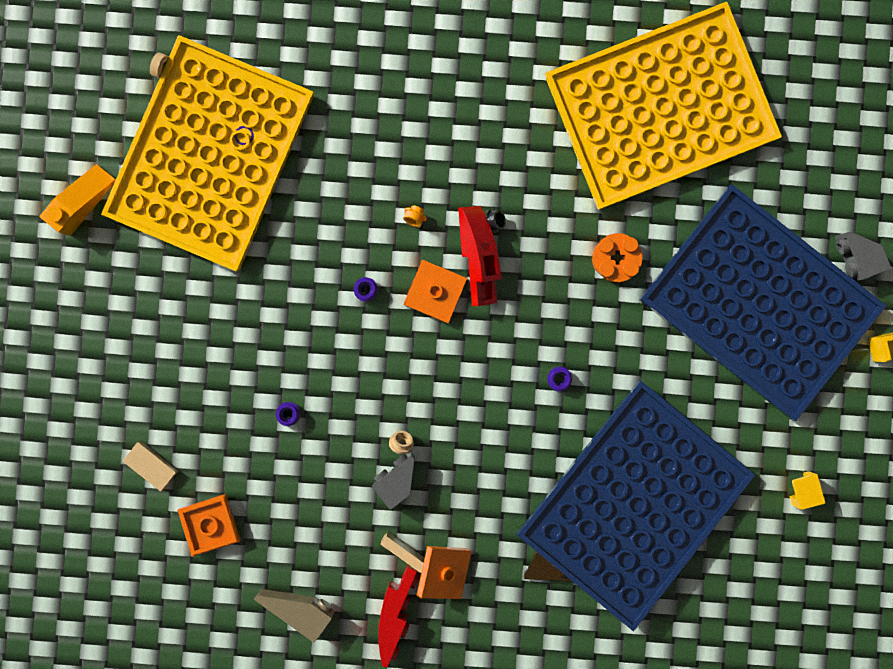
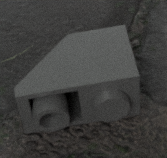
(861, 256)
(395, 484)

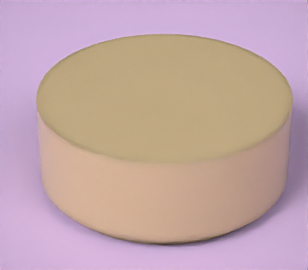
(157, 64)

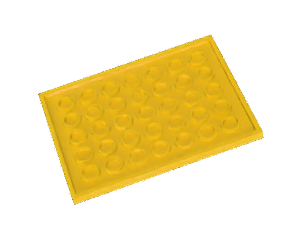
(662, 105)
(186, 170)

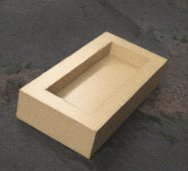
(150, 466)
(403, 551)

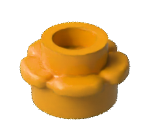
(414, 216)

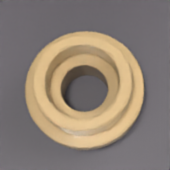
(406, 442)

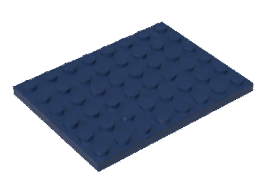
(762, 302)
(635, 505)

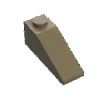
(299, 611)

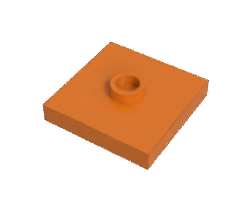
(435, 291)
(209, 525)
(444, 572)

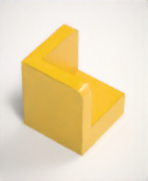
(881, 347)
(807, 491)

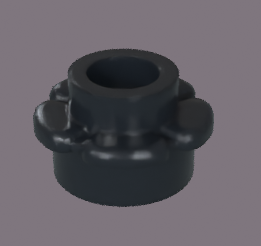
(496, 220)

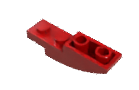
(482, 254)
(392, 621)

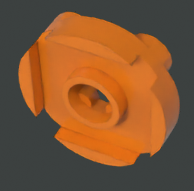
(625, 246)

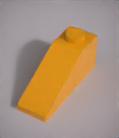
(77, 200)

